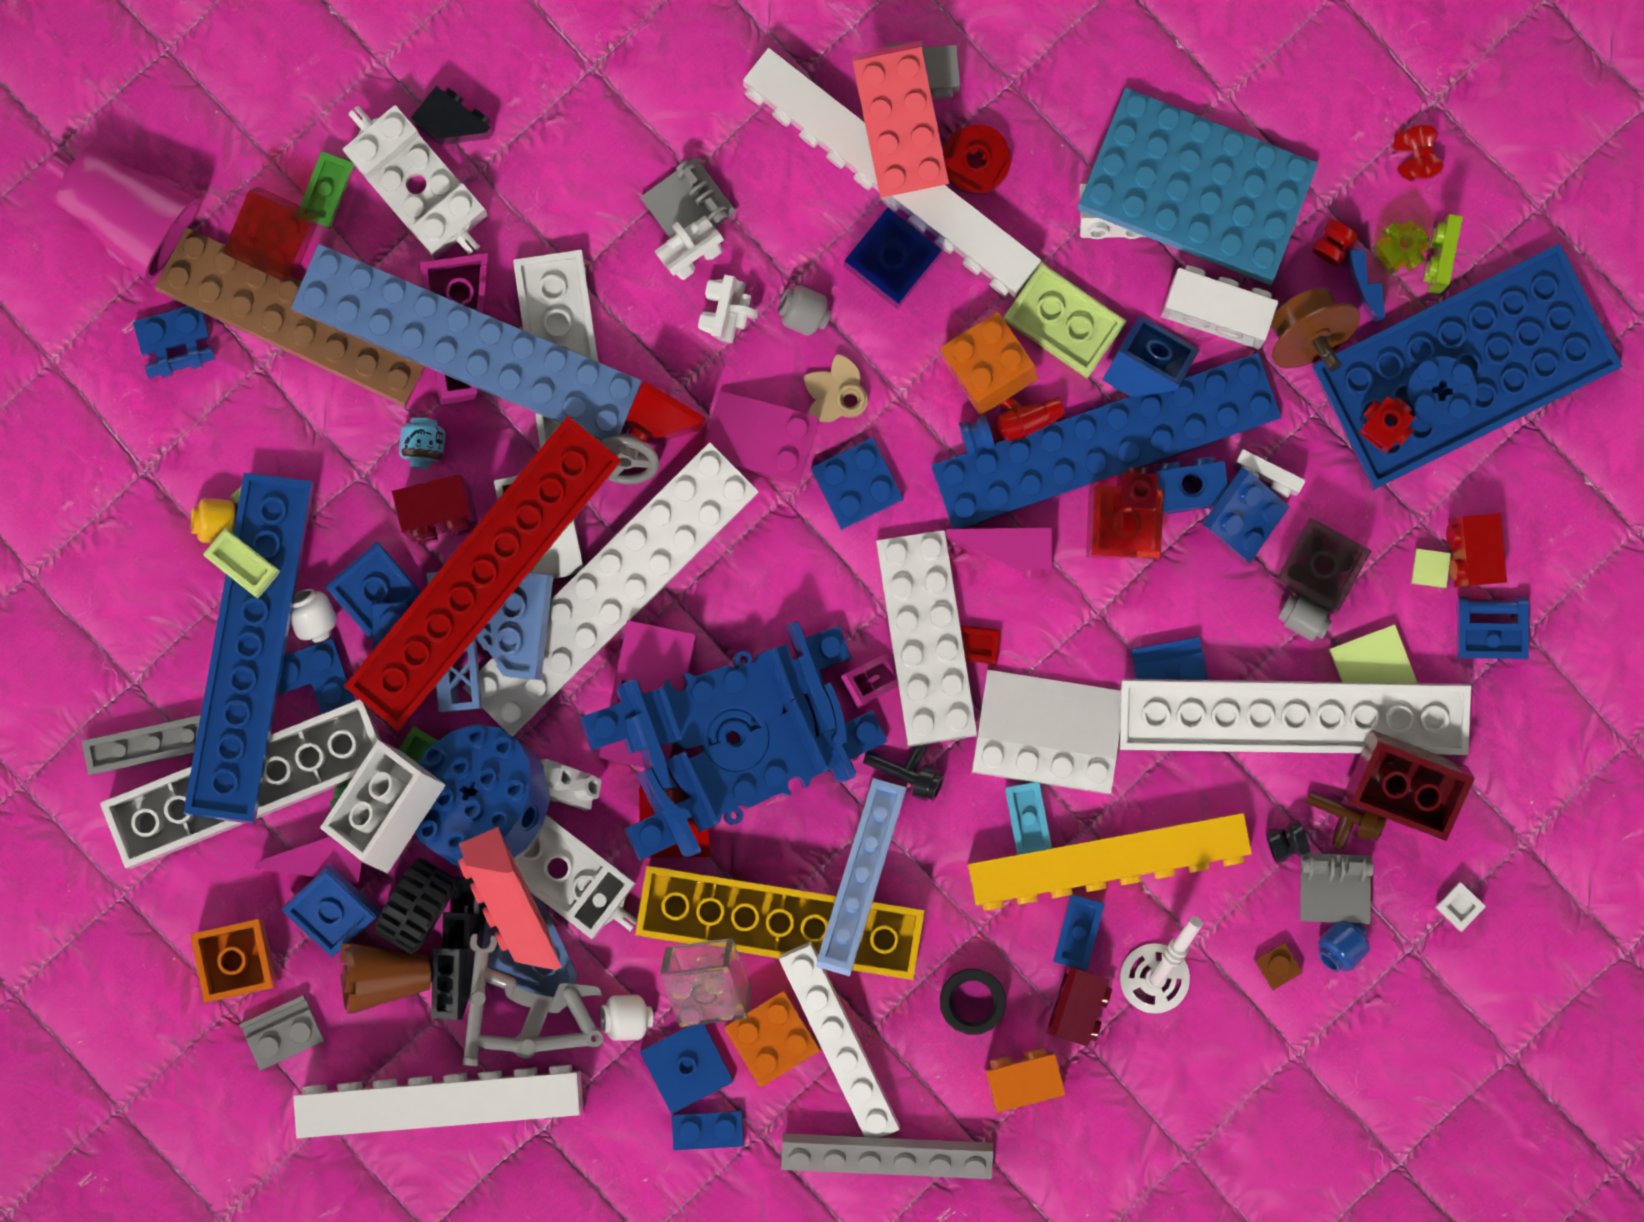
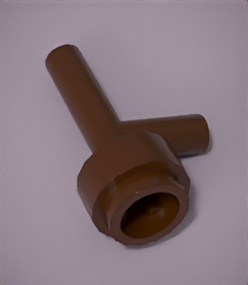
(1370, 824)

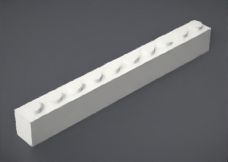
(845, 139)

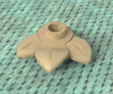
(832, 388)

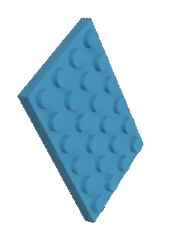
(1197, 186)

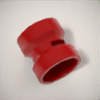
(1334, 242)

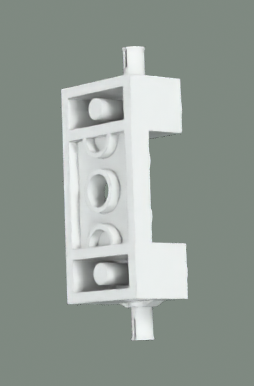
(391, 153)
(591, 889)

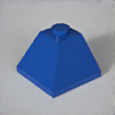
(1150, 361)

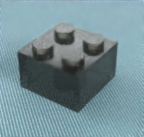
(1322, 565)

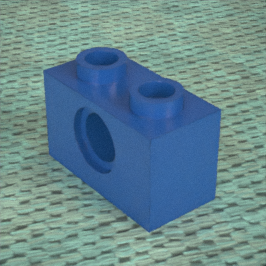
(1212, 485)

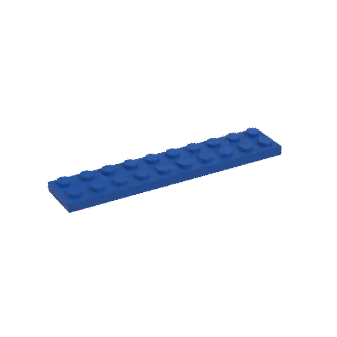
(1106, 442)
(249, 655)

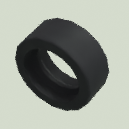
(991, 1020)

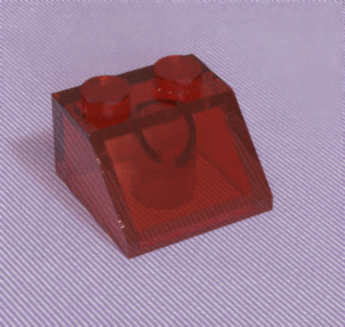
(1121, 531)

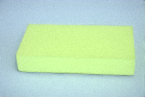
(241, 563)

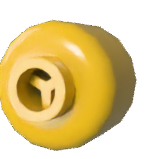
(211, 518)

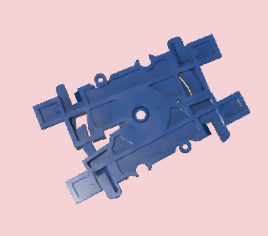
(769, 747)

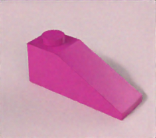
(1013, 548)
(313, 858)

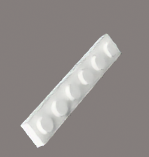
(839, 1042)

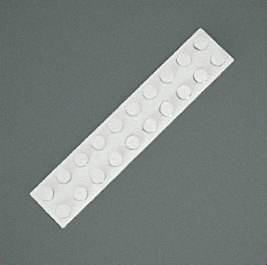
(621, 582)
(1291, 715)

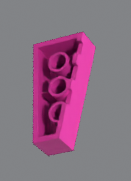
(464, 282)

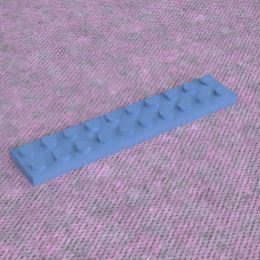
(464, 344)

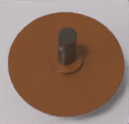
(1312, 329)

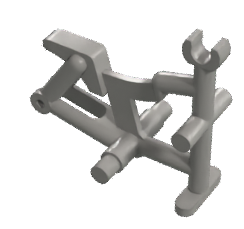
(528, 1041)

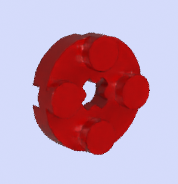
(995, 154)

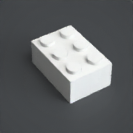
(1219, 307)
(382, 806)

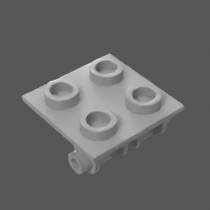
(687, 198)
(1335, 888)

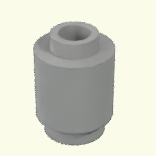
(1305, 617)

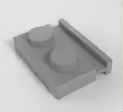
(282, 1032)

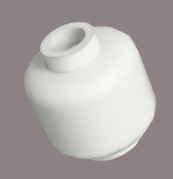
(312, 616)
(625, 1017)

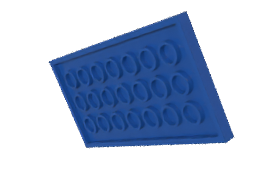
(1519, 332)

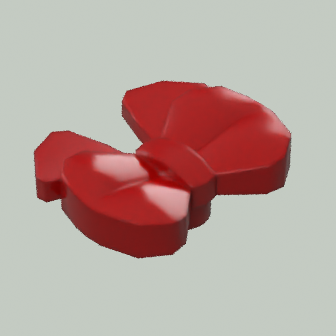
(1420, 141)

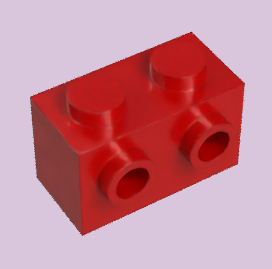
(1476, 550)

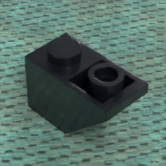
(448, 121)

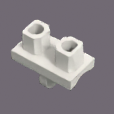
(688, 245)
(731, 309)
(571, 785)

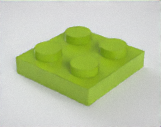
(1444, 241)

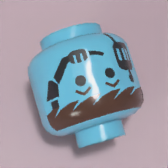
(422, 442)

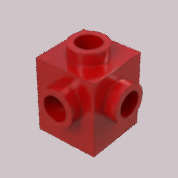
(1379, 433)

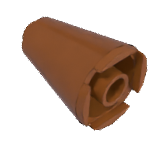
(381, 976)

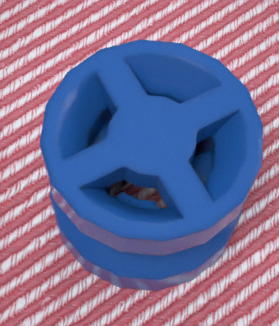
(976, 435)

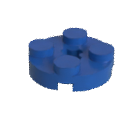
(1426, 403)

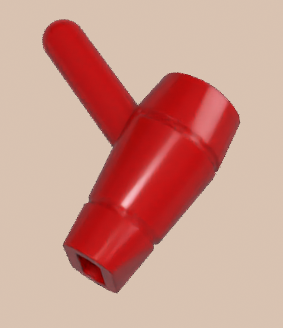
(1025, 420)

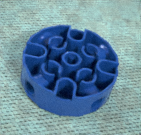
(488, 785)

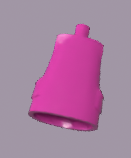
(125, 208)

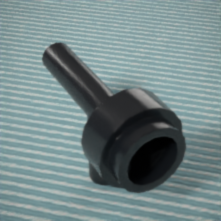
(926, 783)

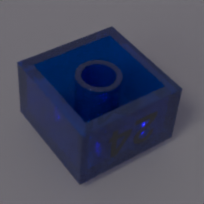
(892, 258)

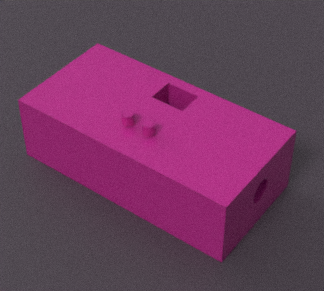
(650, 657)

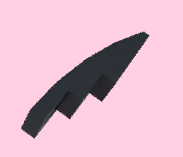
(455, 959)

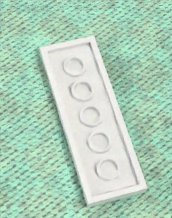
(556, 308)
(926, 638)

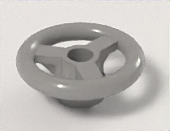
(630, 451)

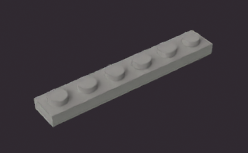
(887, 1156)

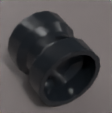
(1295, 840)

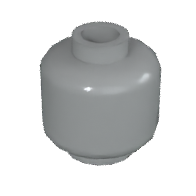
(803, 310)

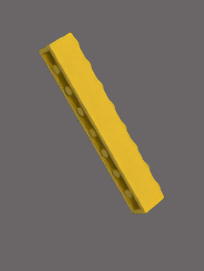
(1109, 859)

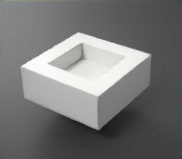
(1460, 906)

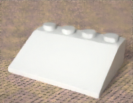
(1048, 732)

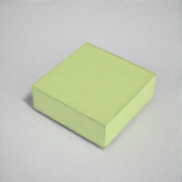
(1430, 568)

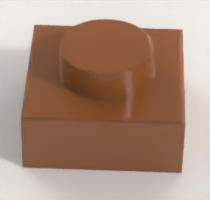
(1278, 966)

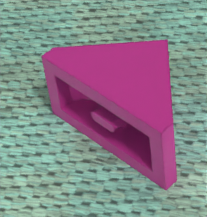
(871, 680)

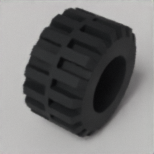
(415, 905)

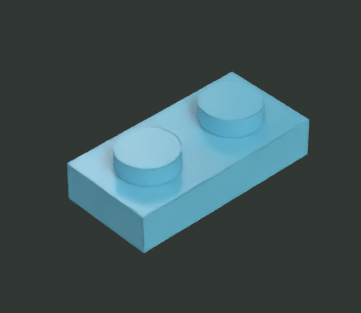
(1028, 818)

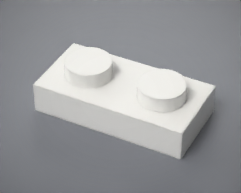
(1281, 481)

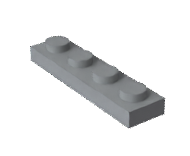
(141, 745)

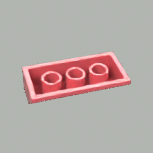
(507, 900)

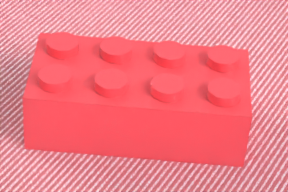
(900, 119)

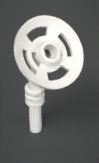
(1159, 972)

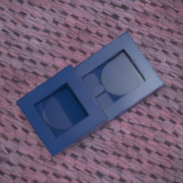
(1369, 294)

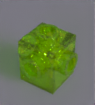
(1396, 257)

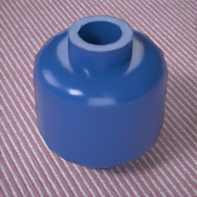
(1343, 946)

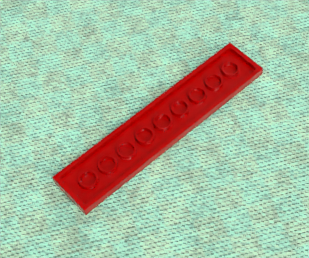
(483, 573)

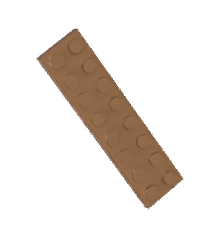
(261, 307)

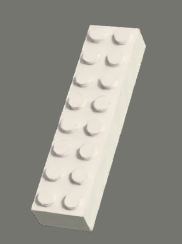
(297, 767)
(438, 1103)

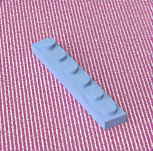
(861, 877)

